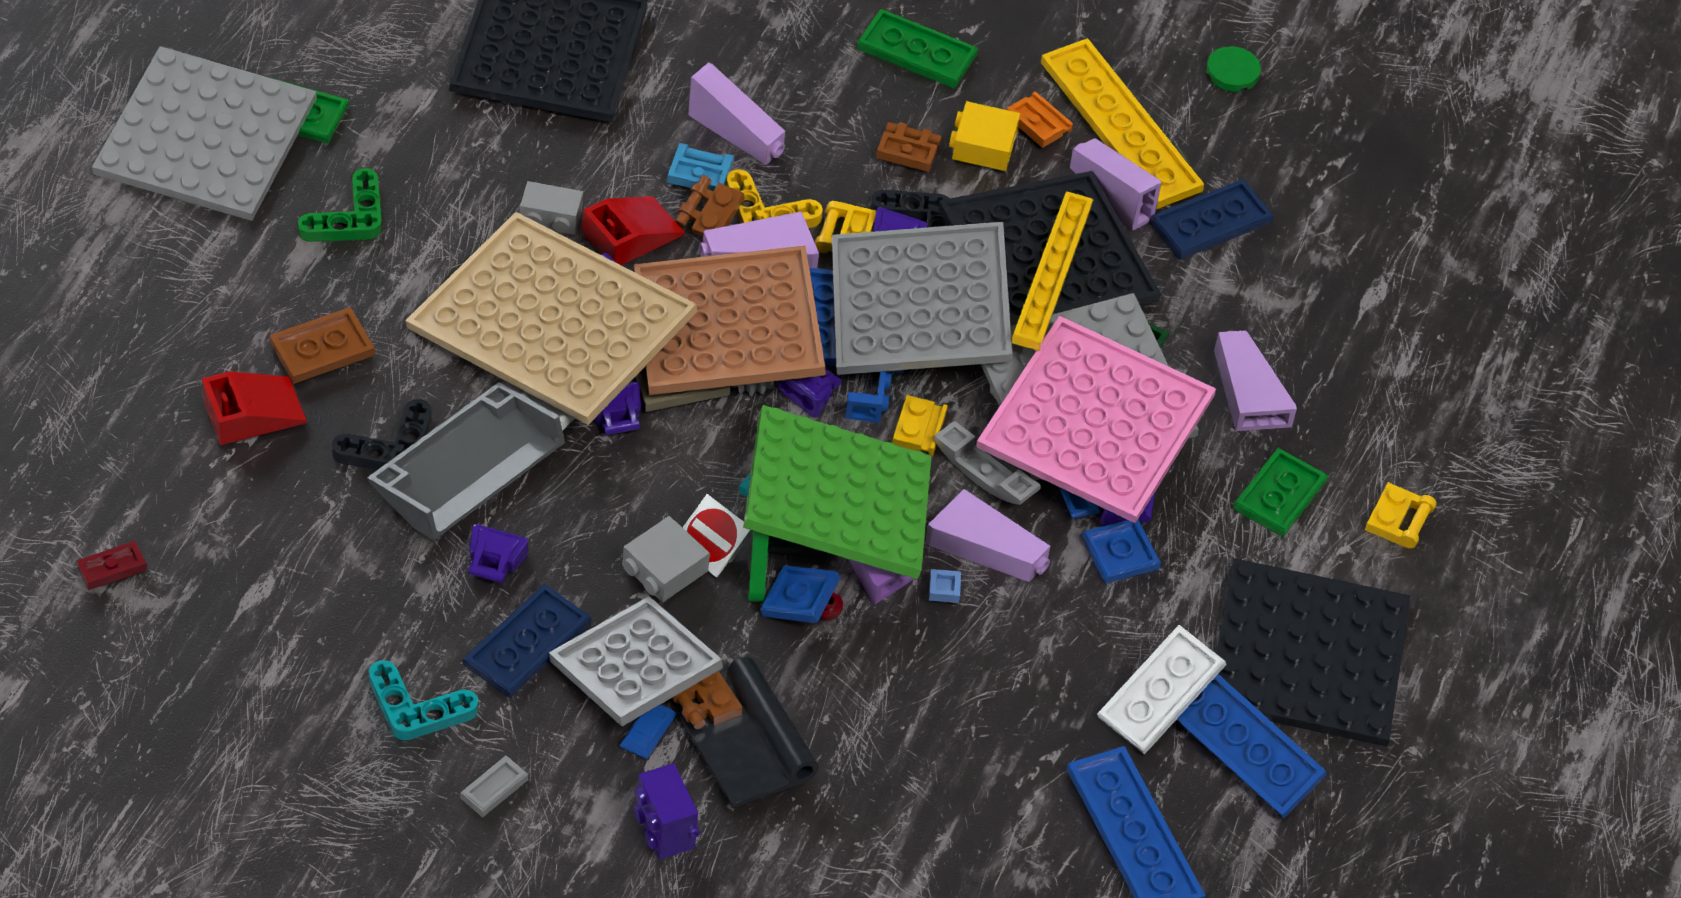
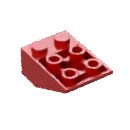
(628, 227)
(250, 404)

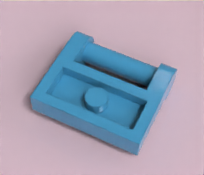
(691, 164)

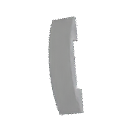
(983, 469)

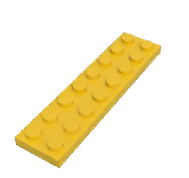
(1120, 118)

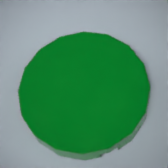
(1233, 68)

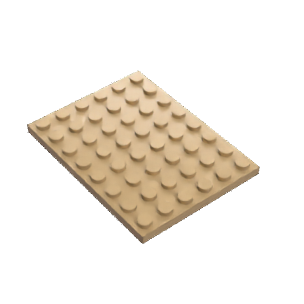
(552, 317)

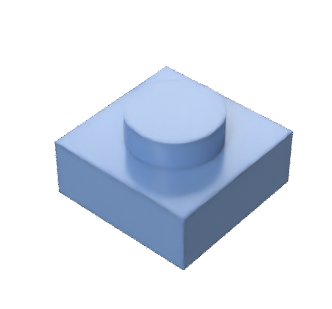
(944, 586)

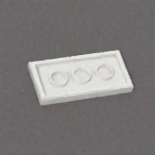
(1161, 689)

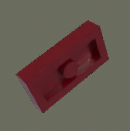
(111, 565)

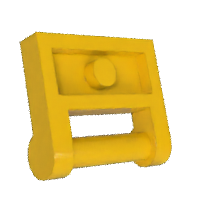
(856, 221)
(1391, 512)

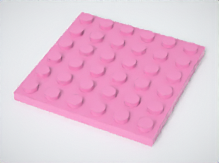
(1096, 419)

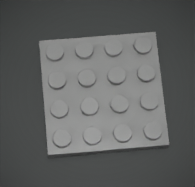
(635, 660)

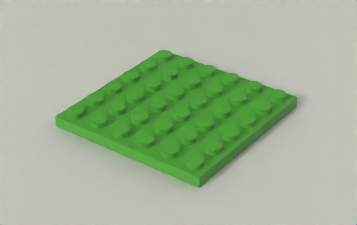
(838, 492)

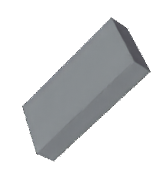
(494, 786)

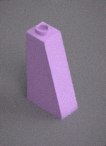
(734, 115)
(1125, 184)
(761, 234)
(1251, 386)
(987, 537)

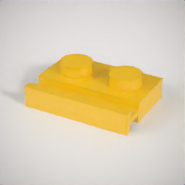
(919, 424)

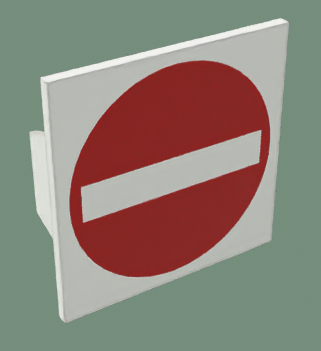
(717, 532)

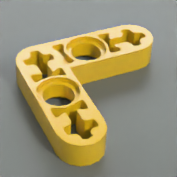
(760, 212)

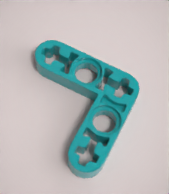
(408, 712)

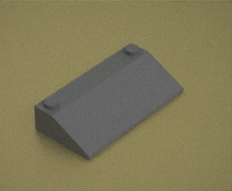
(468, 459)

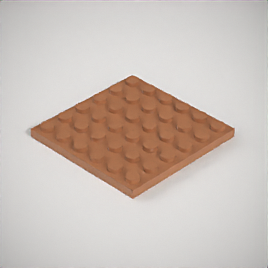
(750, 321)

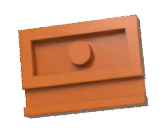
(1040, 119)

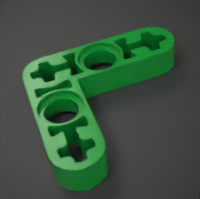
(360, 215)
(758, 567)

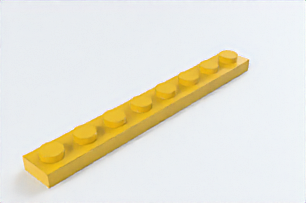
(1052, 271)

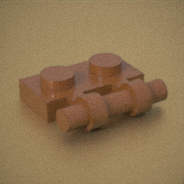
(908, 146)
(717, 212)
(715, 701)

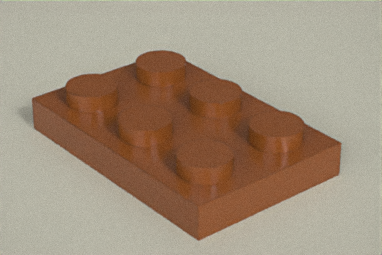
(322, 345)

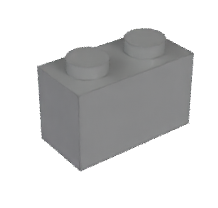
(552, 206)

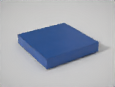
(1120, 550)
(800, 594)

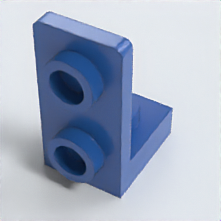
(867, 406)

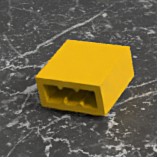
(984, 135)

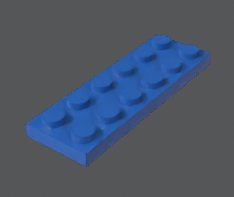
(1251, 746)
(1133, 826)

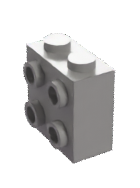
(665, 559)

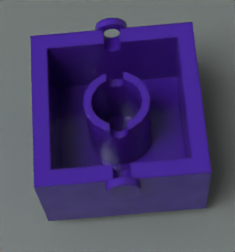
(666, 811)

